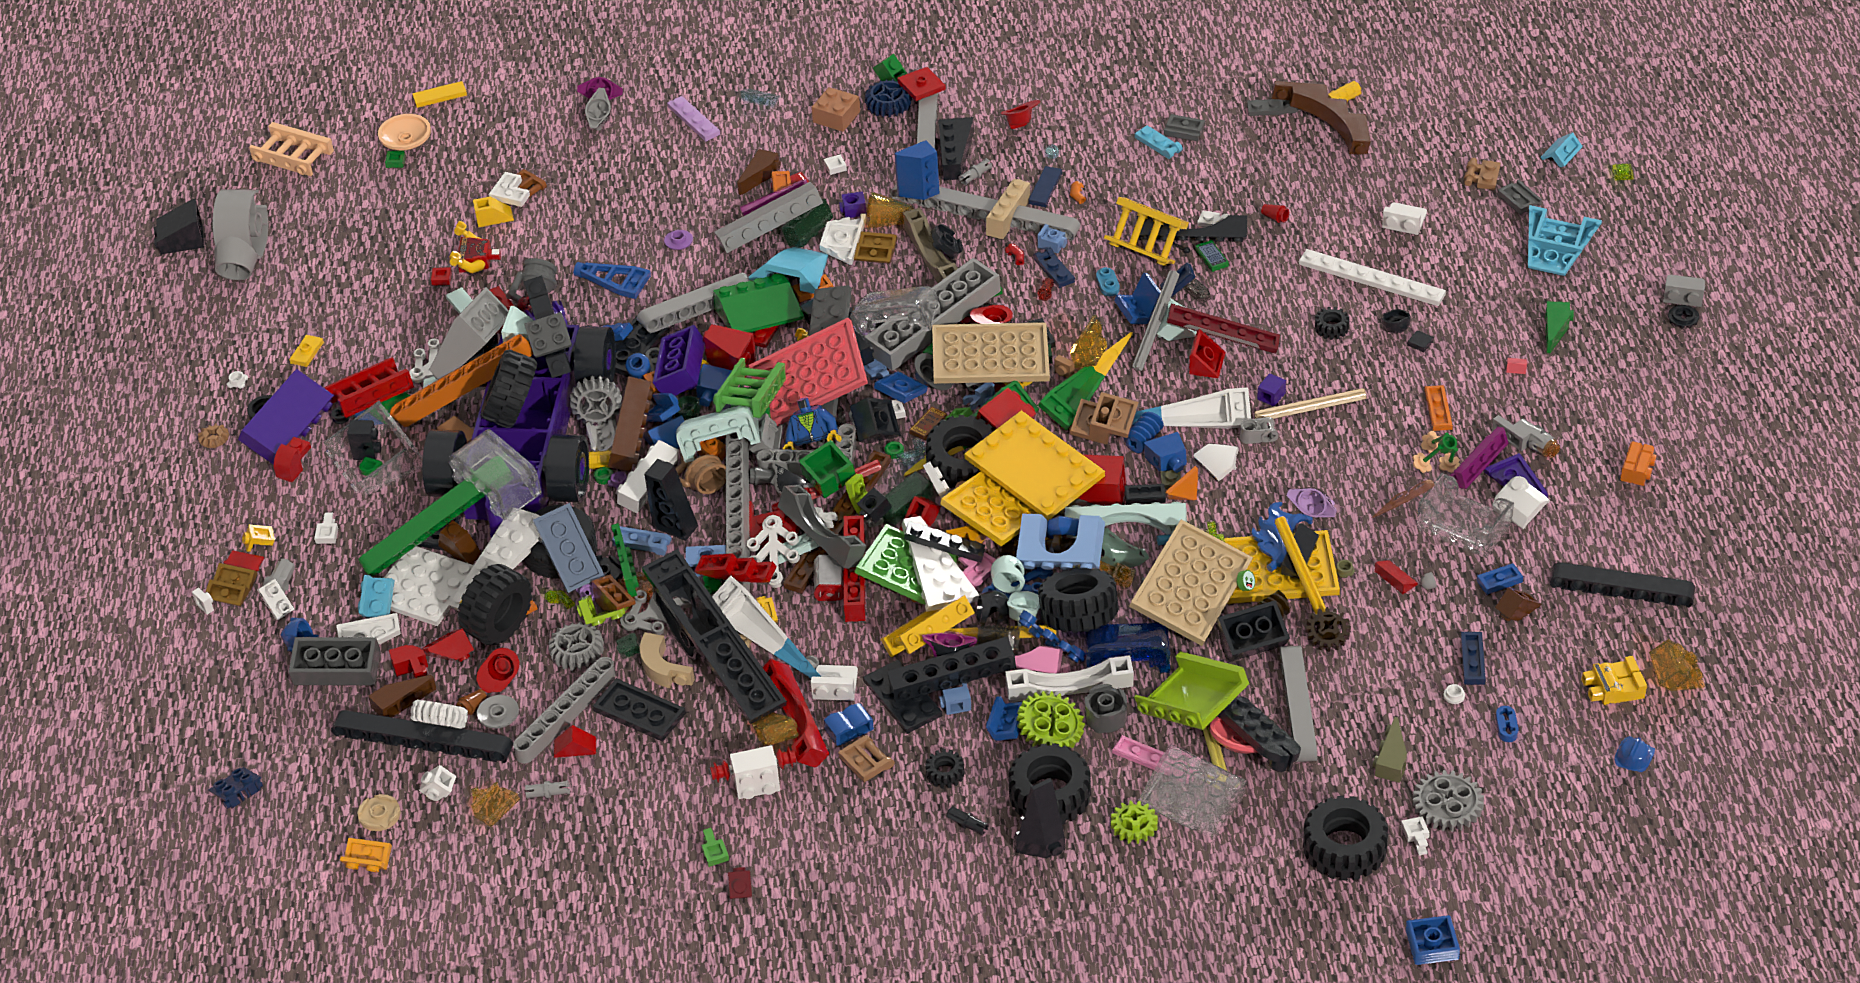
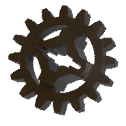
(1328, 620)

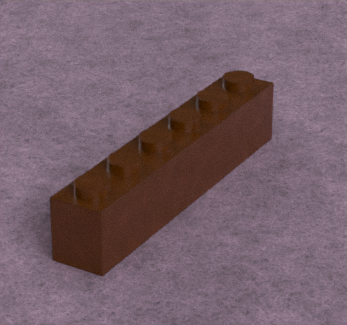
(630, 423)

